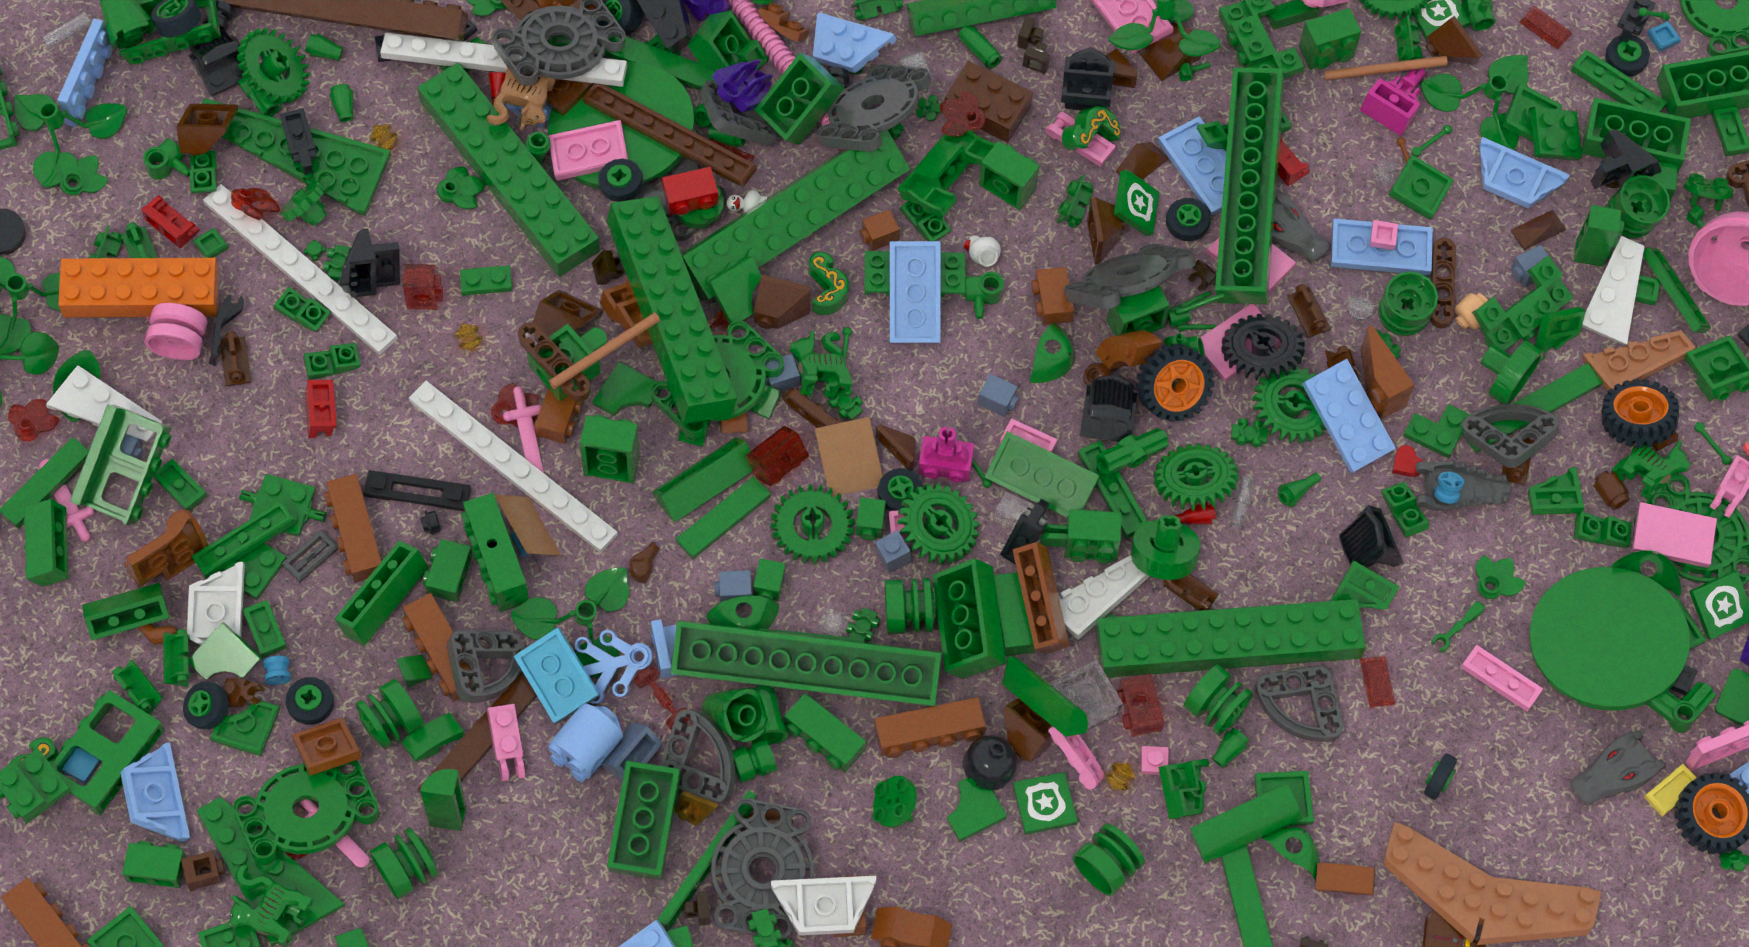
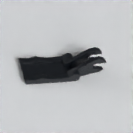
(225, 315)

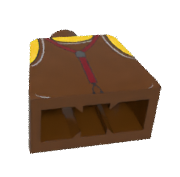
(1442, 934)

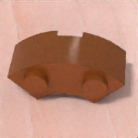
(1127, 349)
(909, 929)

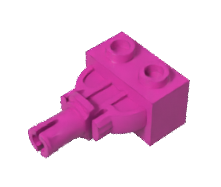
(1394, 103)
(946, 457)

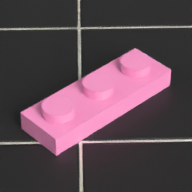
(1502, 678)

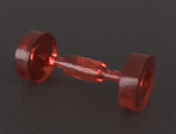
(647, 677)

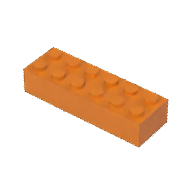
(136, 285)

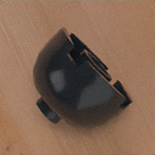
(990, 762)

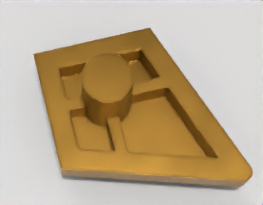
(694, 808)

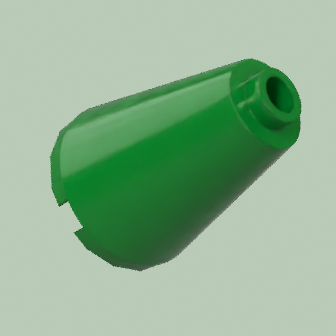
(125, 22)
(738, 712)

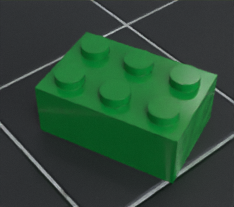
(799, 98)
(610, 448)

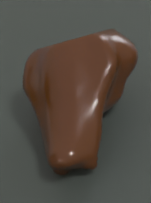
(1094, 371)
(641, 563)

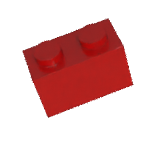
(690, 191)

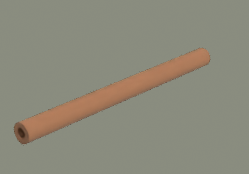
(1385, 68)
(604, 350)

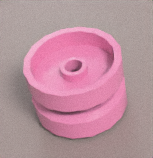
(175, 331)

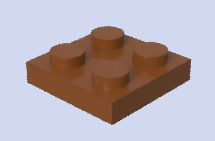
(326, 746)

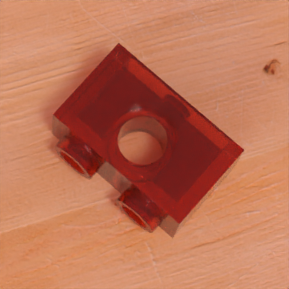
(422, 286)
(777, 455)
(1140, 690)

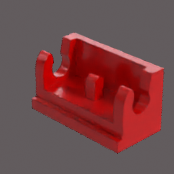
(1289, 166)
(169, 222)
(320, 407)

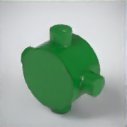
(314, 250)

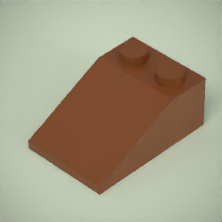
(1384, 377)

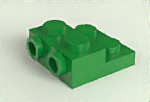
(1719, 368)
(31, 786)

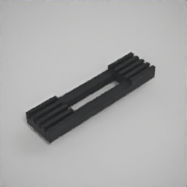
(380, 485)

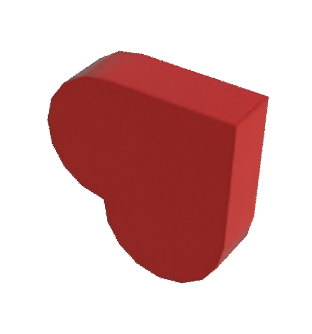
(1406, 461)

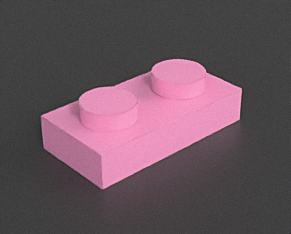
(1031, 435)

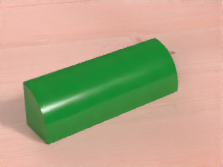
(704, 479)
(1044, 698)
(444, 799)
(1245, 823)

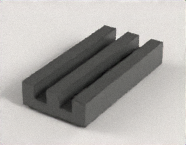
(317, 562)

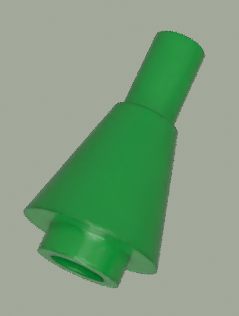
(1292, 492)

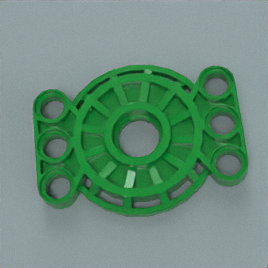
(1719, 23)
(745, 371)
(1728, 539)
(308, 835)

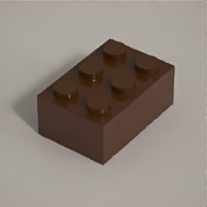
(997, 97)

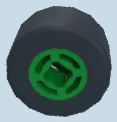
(626, 12)

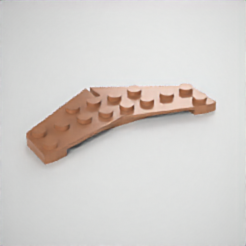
(1468, 896)

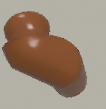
(155, 635)

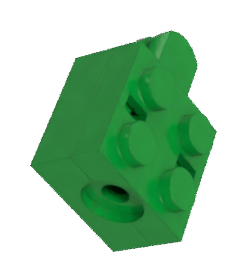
(575, 349)
(1086, 535)

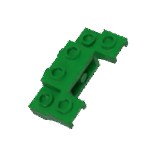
(1251, 40)
(939, 170)
(878, 273)
(1521, 319)

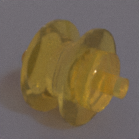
(383, 136)
(468, 336)
(1120, 776)

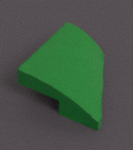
(1183, 788)

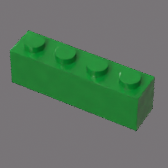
(381, 593)

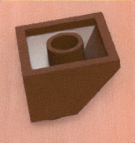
(1453, 42)
(1165, 56)
(203, 126)
(1103, 228)
(780, 302)
(564, 309)
(1026, 730)

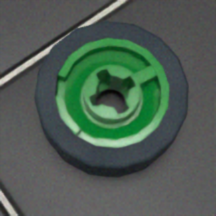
(175, 17)

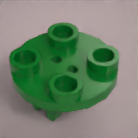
(1715, 189)
(894, 801)

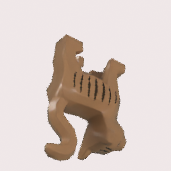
(530, 97)

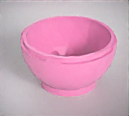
(1722, 264)

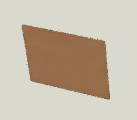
(849, 456)
(527, 525)

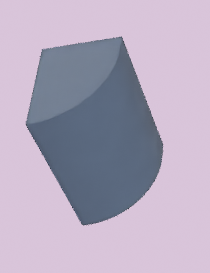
(637, 746)

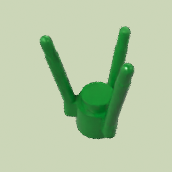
(1179, 314)

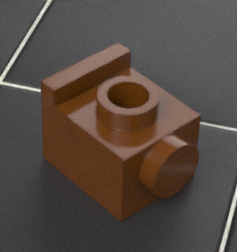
(196, 864)

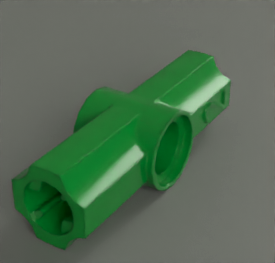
(1132, 451)

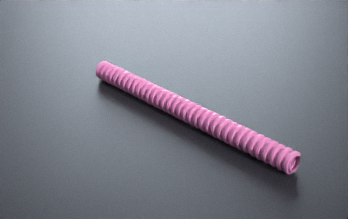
(767, 38)

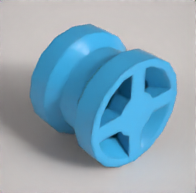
(1449, 487)
(277, 670)

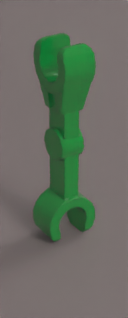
(1472, 614)

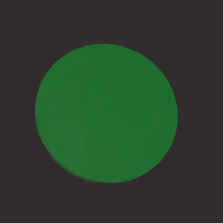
(656, 91)
(1609, 638)

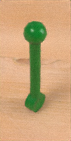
(1643, 12)
(1416, 151)
(847, 331)
(1699, 427)
(985, 482)

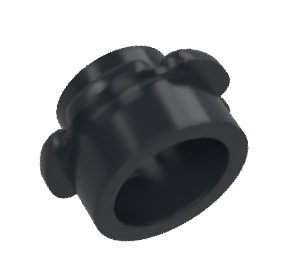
(430, 522)

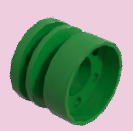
(1642, 205)
(1408, 291)
(909, 606)
(1215, 697)
(391, 712)
(1108, 859)
(404, 862)

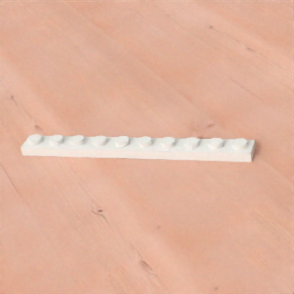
(482, 57)
(303, 272)
(513, 467)

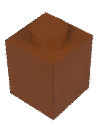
(879, 230)

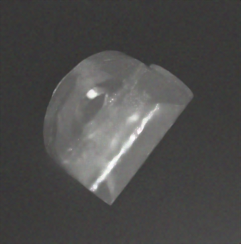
(1360, 308)

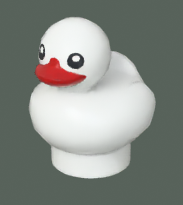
(752, 198)
(983, 250)

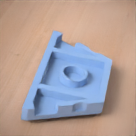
(847, 43)
(1517, 175)
(155, 794)

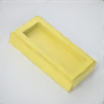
(1666, 793)

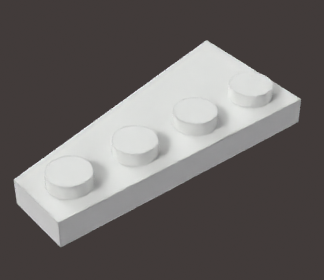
(1615, 295)
(87, 399)
(1099, 596)

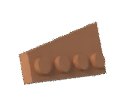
(1638, 359)

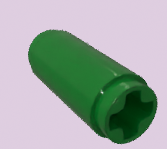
(980, 46)

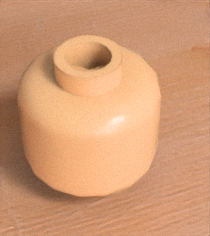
(1466, 307)

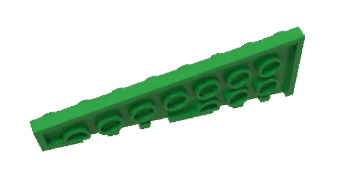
(343, 165)

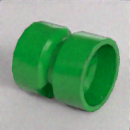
(754, 761)

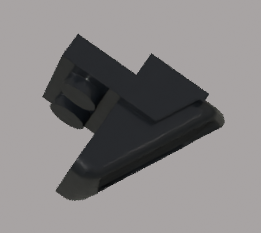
(217, 63)
(1087, 80)
(1623, 160)
(370, 266)
(1109, 408)
(1370, 540)

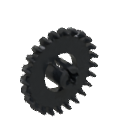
(1264, 356)

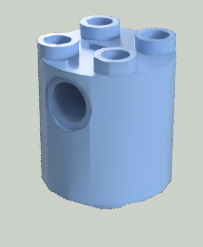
(586, 740)

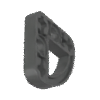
(721, 115)
(1507, 445)
(469, 655)
(1316, 692)
(722, 746)

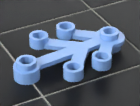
(608, 664)

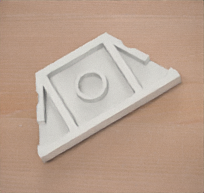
(215, 602)
(824, 903)

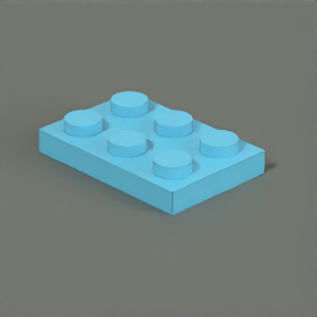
(556, 675)

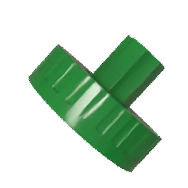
(1511, 370)
(1175, 549)

